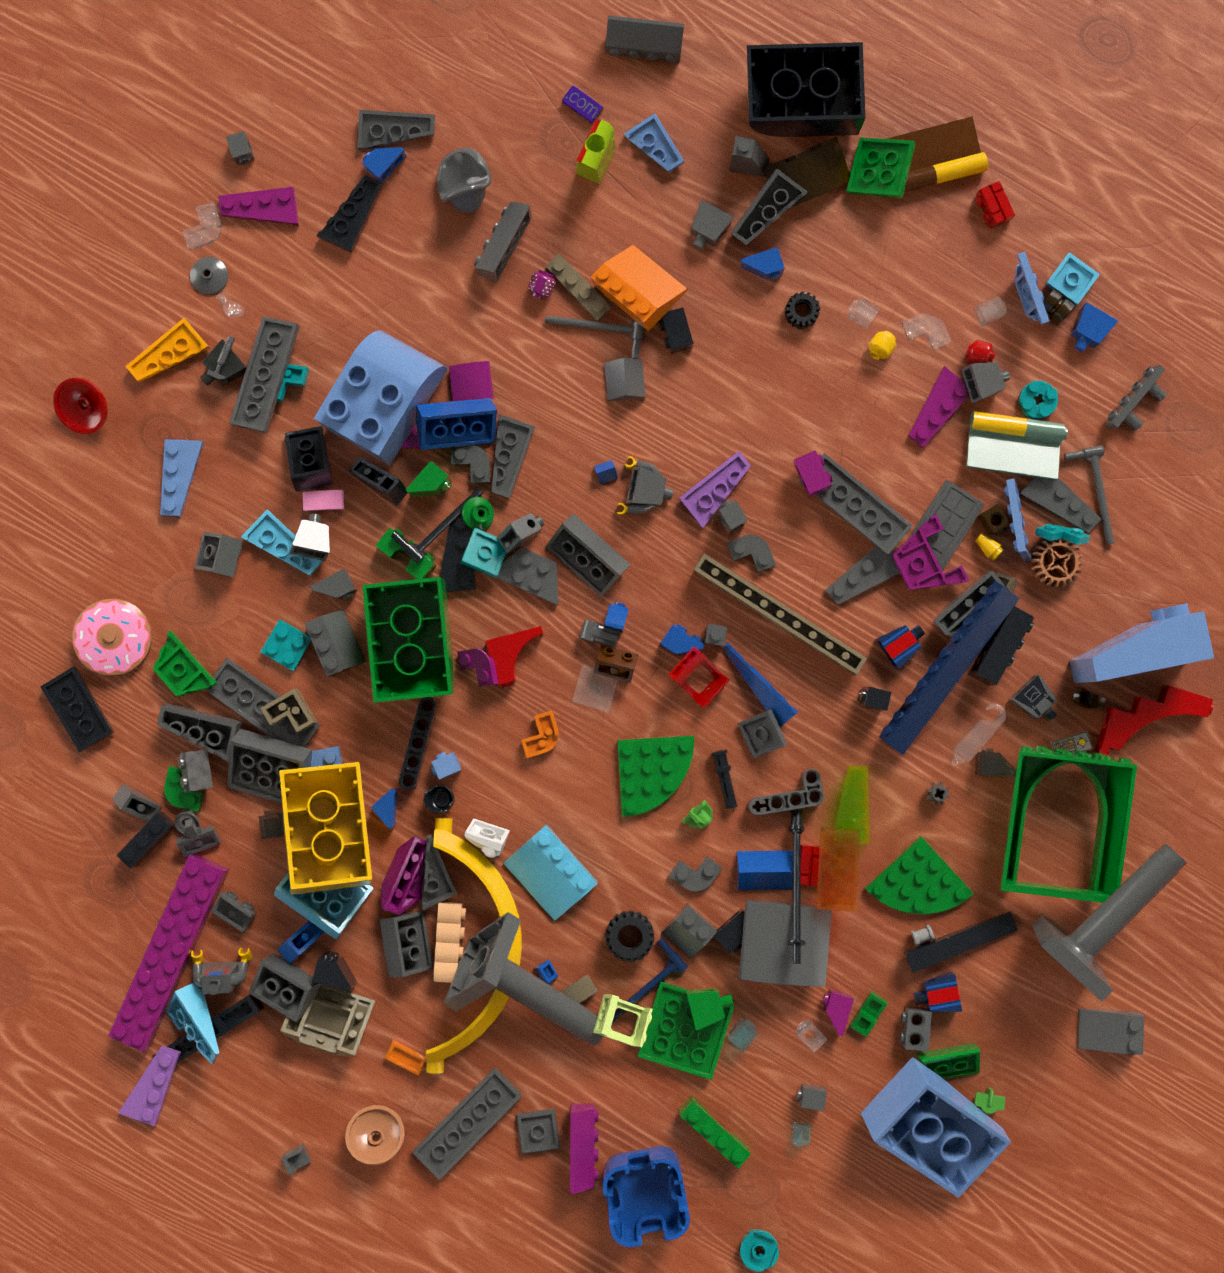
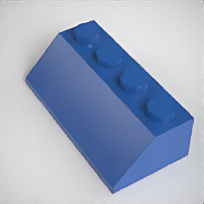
(456, 423)

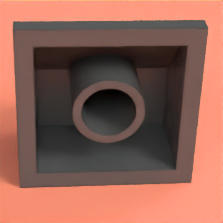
(218, 554)
(689, 930)

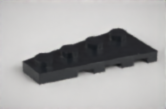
(457, 575)

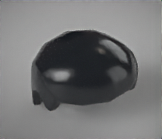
(439, 799)

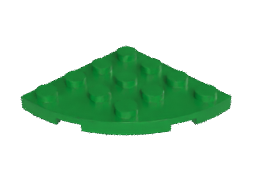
(652, 770)
(919, 882)

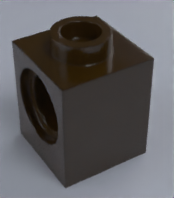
(997, 512)

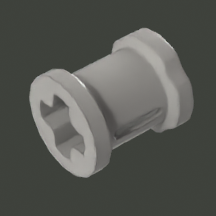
(922, 935)

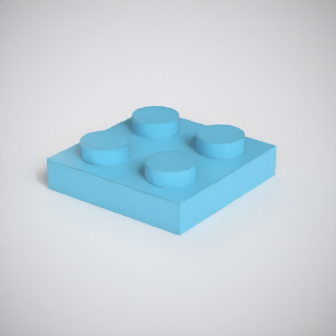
(1072, 279)

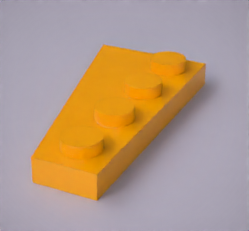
(170, 349)

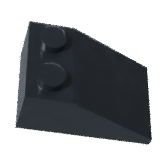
(308, 458)

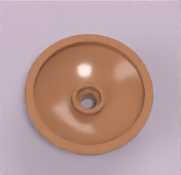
(373, 1122)

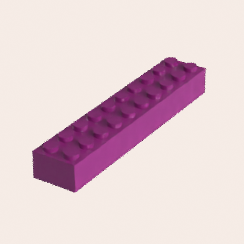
(168, 952)

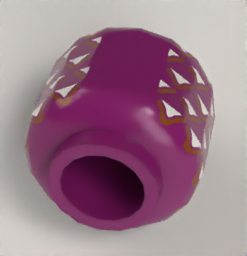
(541, 284)

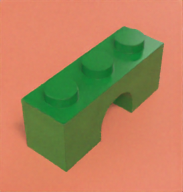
(392, 548)

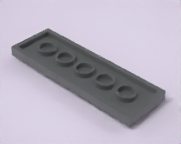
(264, 374)
(862, 508)
(246, 697)
(467, 1123)

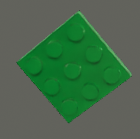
(881, 167)

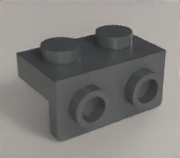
(234, 910)

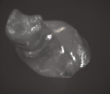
(231, 308)

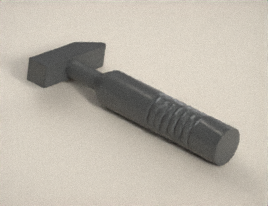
(222, 359)

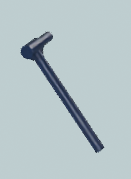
(675, 964)

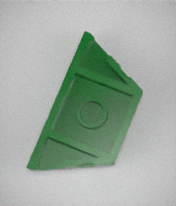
(181, 669)

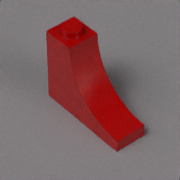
(506, 651)

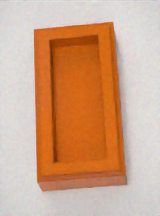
(405, 1057)

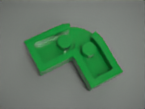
(175, 793)

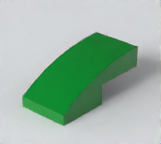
(868, 1013)

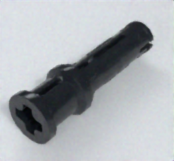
(722, 769)

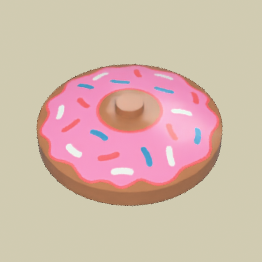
(112, 637)

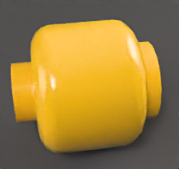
(882, 345)

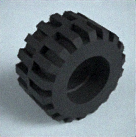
(637, 951)

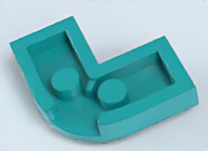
(295, 376)
(1056, 532)

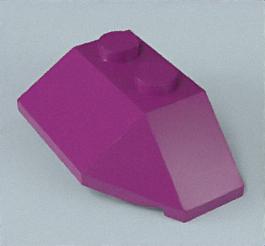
(404, 877)

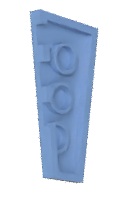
(178, 471)
(1018, 523)

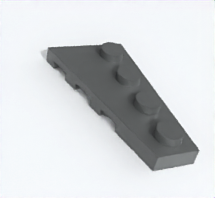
(1061, 502)

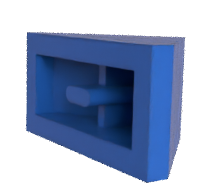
(386, 808)

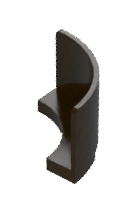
(815, 169)

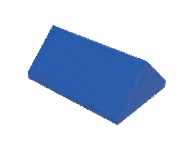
(765, 870)

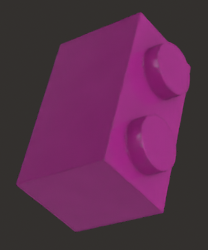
(812, 473)

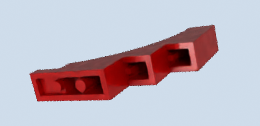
(1121, 725)

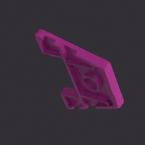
(918, 563)

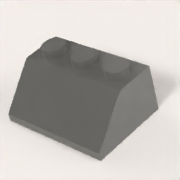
(335, 643)
(406, 944)
(284, 987)

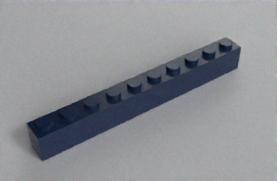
(949, 667)

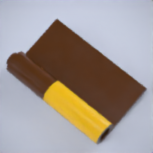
(944, 154)

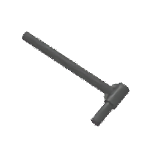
(634, 330)
(1094, 454)

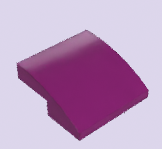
(471, 381)

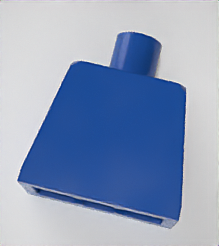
(1091, 327)

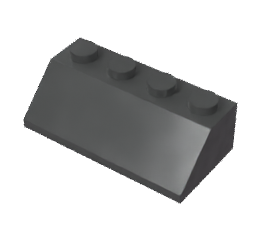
(644, 39)
(503, 241)
(587, 555)

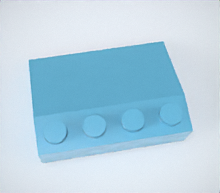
(550, 872)
(326, 909)

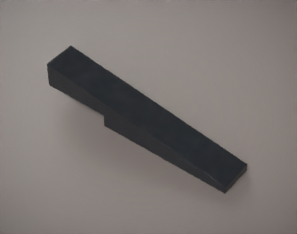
(959, 941)
(221, 1023)

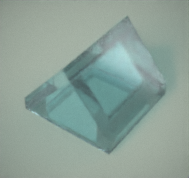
(801, 1134)

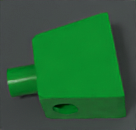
(707, 1006)

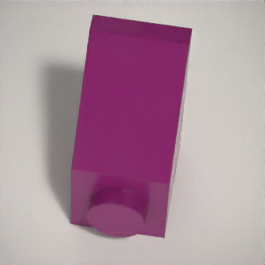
(838, 1009)

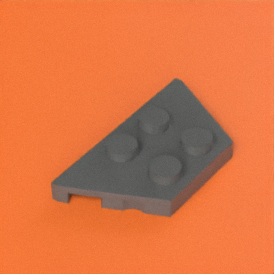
(532, 574)

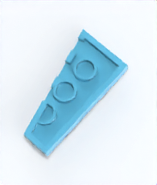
(277, 539)

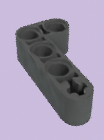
(785, 796)

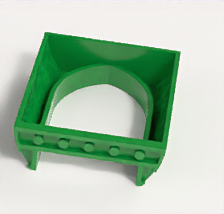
(1114, 792)

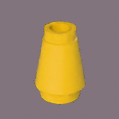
(989, 546)

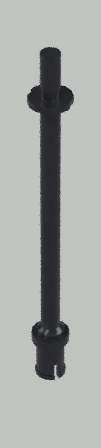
(796, 829)

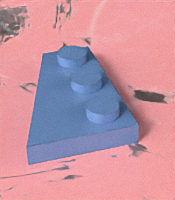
(656, 143)

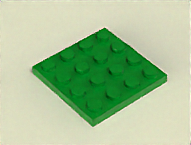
(673, 1035)

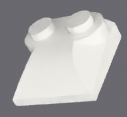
(487, 836)

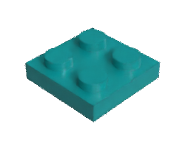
(484, 553)
(286, 645)

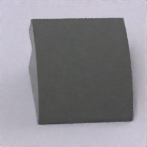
(766, 949)

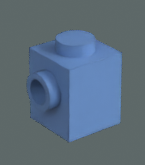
(445, 765)

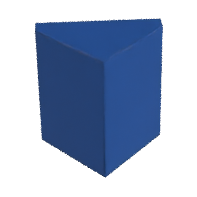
(606, 472)
(546, 971)

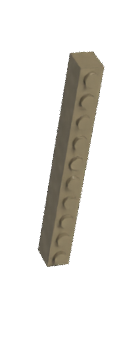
(779, 615)

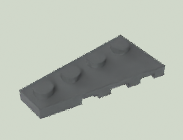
(385, 127)
(510, 451)
(865, 574)

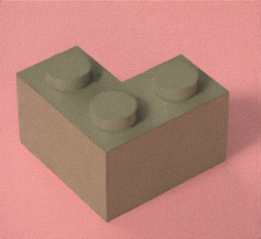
(291, 706)

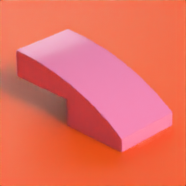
(323, 500)

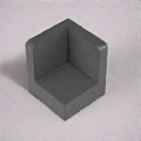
(295, 1158)

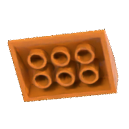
(638, 286)

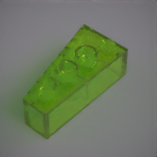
(854, 802)

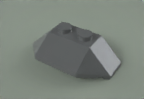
(953, 615)

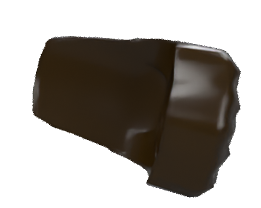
(1087, 699)

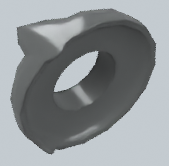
(179, 823)

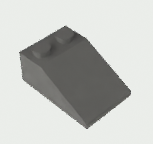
(1111, 1031)

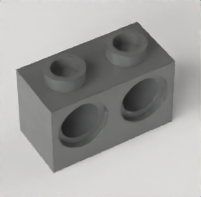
(921, 1028)

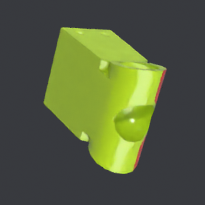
(596, 152)

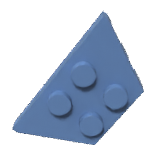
(1027, 288)

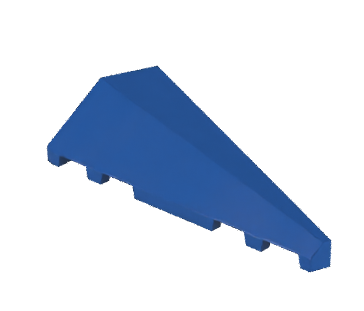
(761, 688)

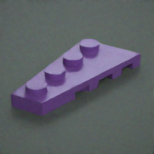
(711, 491)
(151, 1090)

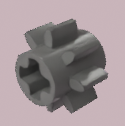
(932, 791)

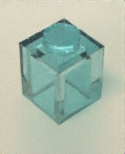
(743, 1034)

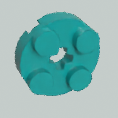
(1047, 394)
(764, 1260)

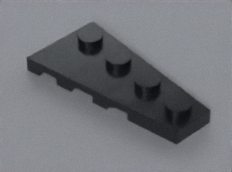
(349, 220)

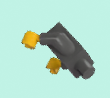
(645, 488)
(220, 976)

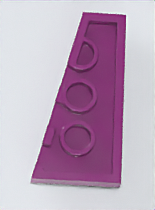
(941, 403)

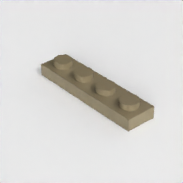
(578, 287)

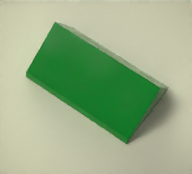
(952, 1061)

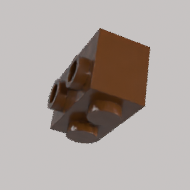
(615, 663)

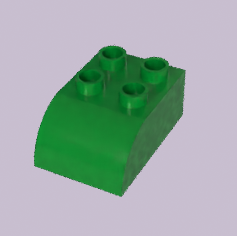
(409, 639)

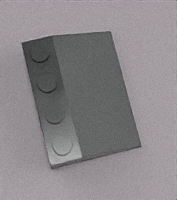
(257, 763)

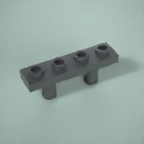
(1129, 401)

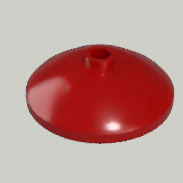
(72, 409)

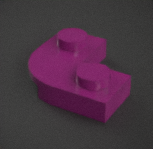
(479, 660)

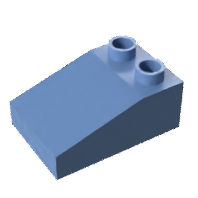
(1166, 641)
(934, 1128)

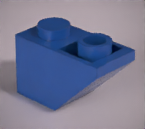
(679, 641)

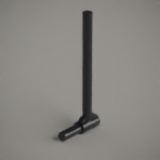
(416, 551)

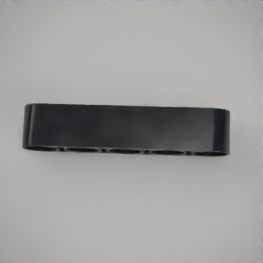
(411, 750)

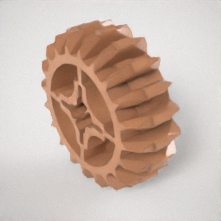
(1060, 568)

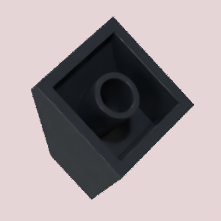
(334, 972)

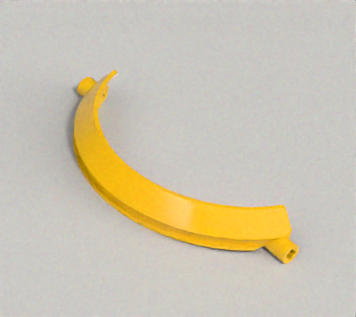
(505, 903)

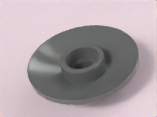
(215, 281)

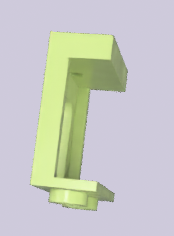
(606, 1015)

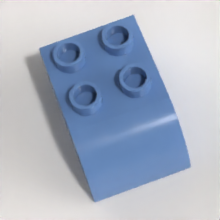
(379, 395)

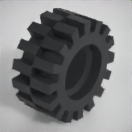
(802, 299)

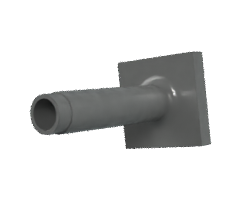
(1079, 948)
(486, 967)

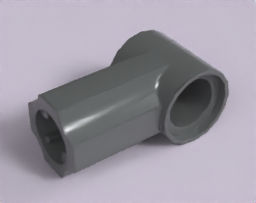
(594, 633)

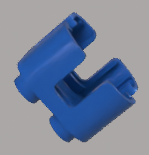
(645, 1195)

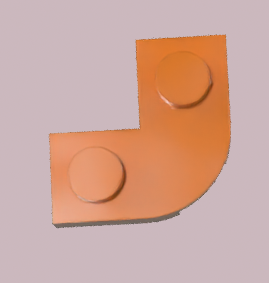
(547, 735)

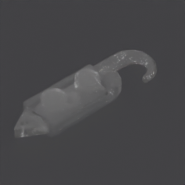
(977, 736)

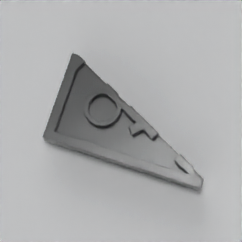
(436, 880)

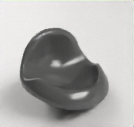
(463, 179)

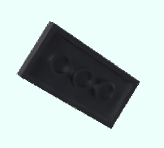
(77, 709)

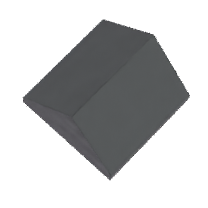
(624, 379)

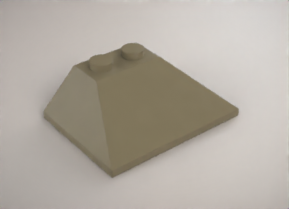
(332, 1022)

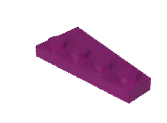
(265, 205)

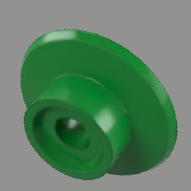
(470, 513)

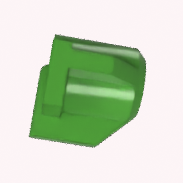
(699, 816)
(988, 1102)

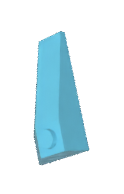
(191, 1013)

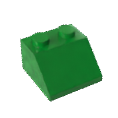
(430, 482)

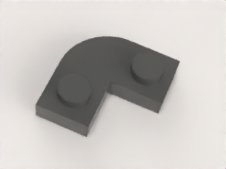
(476, 458)
(753, 546)
(698, 879)

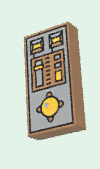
(1078, 741)

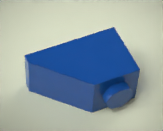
(383, 161)
(764, 264)
(616, 616)
(299, 941)

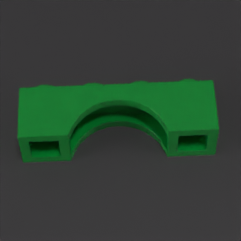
(725, 1142)

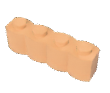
(448, 940)

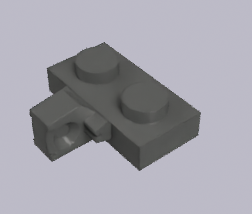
(197, 839)

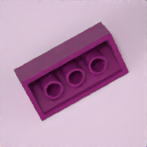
(582, 1147)

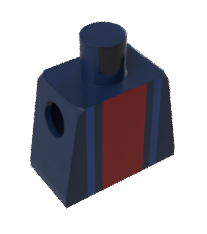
(900, 644)
(940, 994)

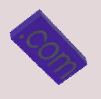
(582, 104)

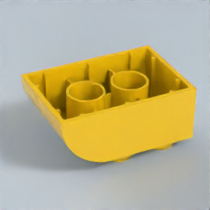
(325, 828)

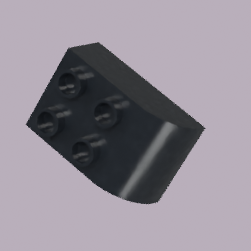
(806, 89)

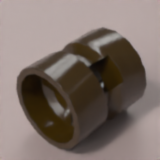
(1056, 307)

